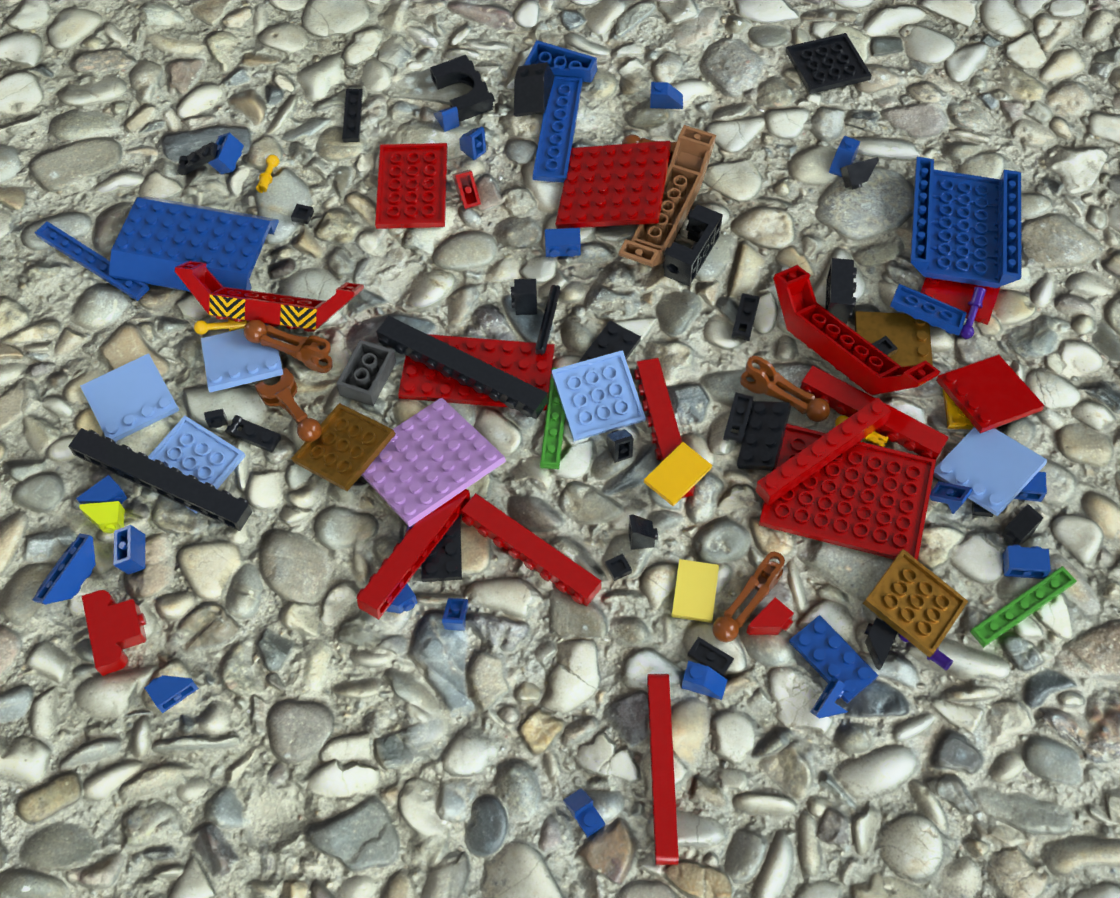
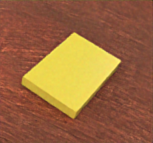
(695, 591)

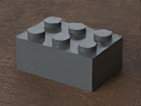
(366, 372)

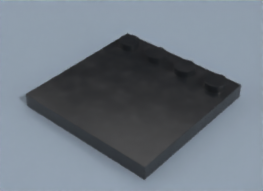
(828, 63)

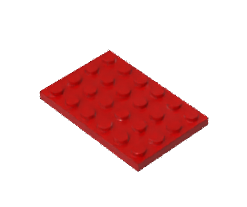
(412, 186)

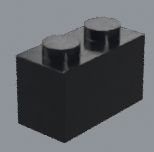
(524, 296)

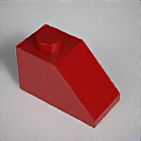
(466, 189)
(771, 619)

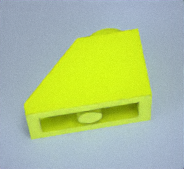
(105, 515)

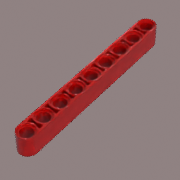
(662, 770)

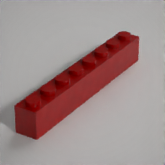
(659, 409)
(900, 427)
(822, 451)
(531, 550)
(409, 556)

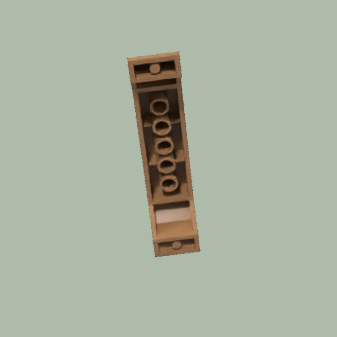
(680, 191)

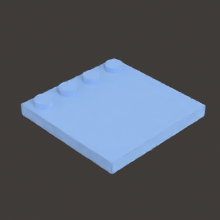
(235, 361)
(598, 395)
(129, 398)
(198, 453)
(991, 466)

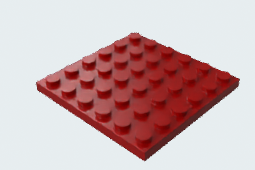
(614, 185)

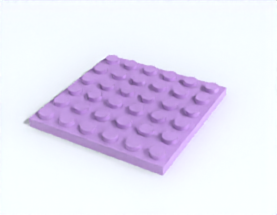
(430, 461)

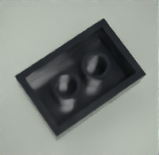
(840, 289)

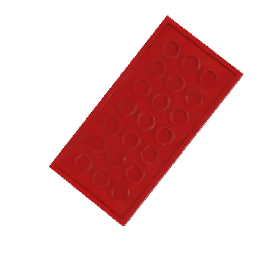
(512, 357)

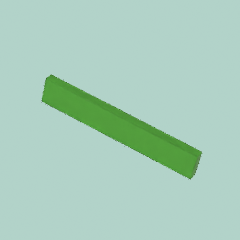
(553, 430)
(1023, 606)

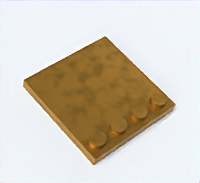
(905, 332)
(345, 447)
(915, 603)

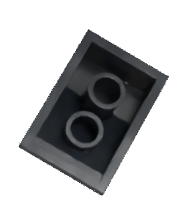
(532, 88)

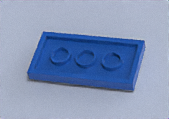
(928, 309)
(833, 657)

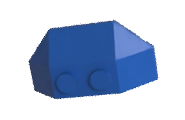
(69, 572)

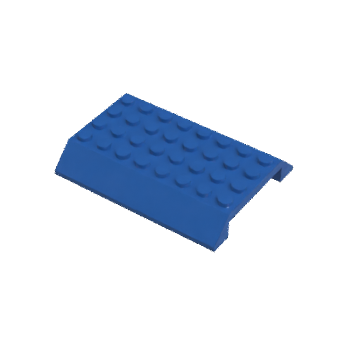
(966, 226)
(170, 232)

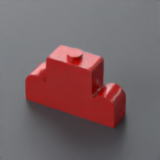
(112, 629)

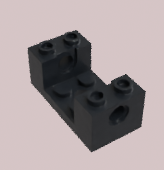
(684, 263)

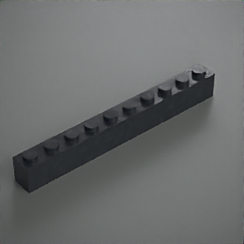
(462, 367)
(161, 479)

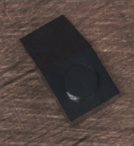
(858, 173)
(620, 445)
(1022, 526)
(641, 533)
(879, 641)

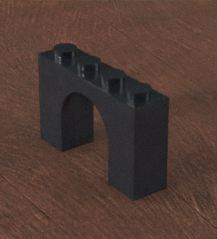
(462, 71)

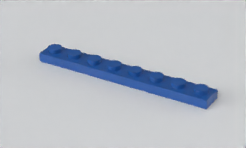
(89, 259)

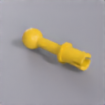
(266, 178)
(202, 327)
(874, 437)

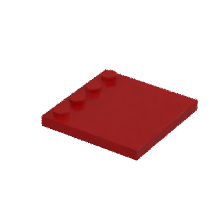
(959, 294)
(990, 393)

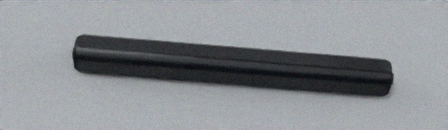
(547, 320)

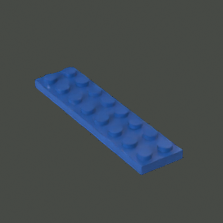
(558, 130)

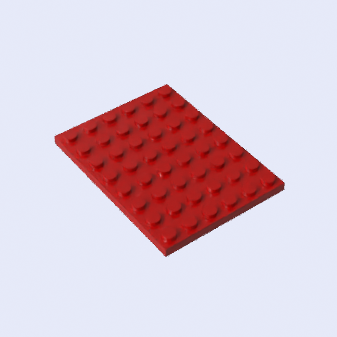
(860, 500)

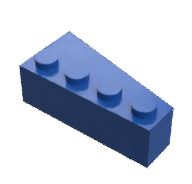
(563, 61)

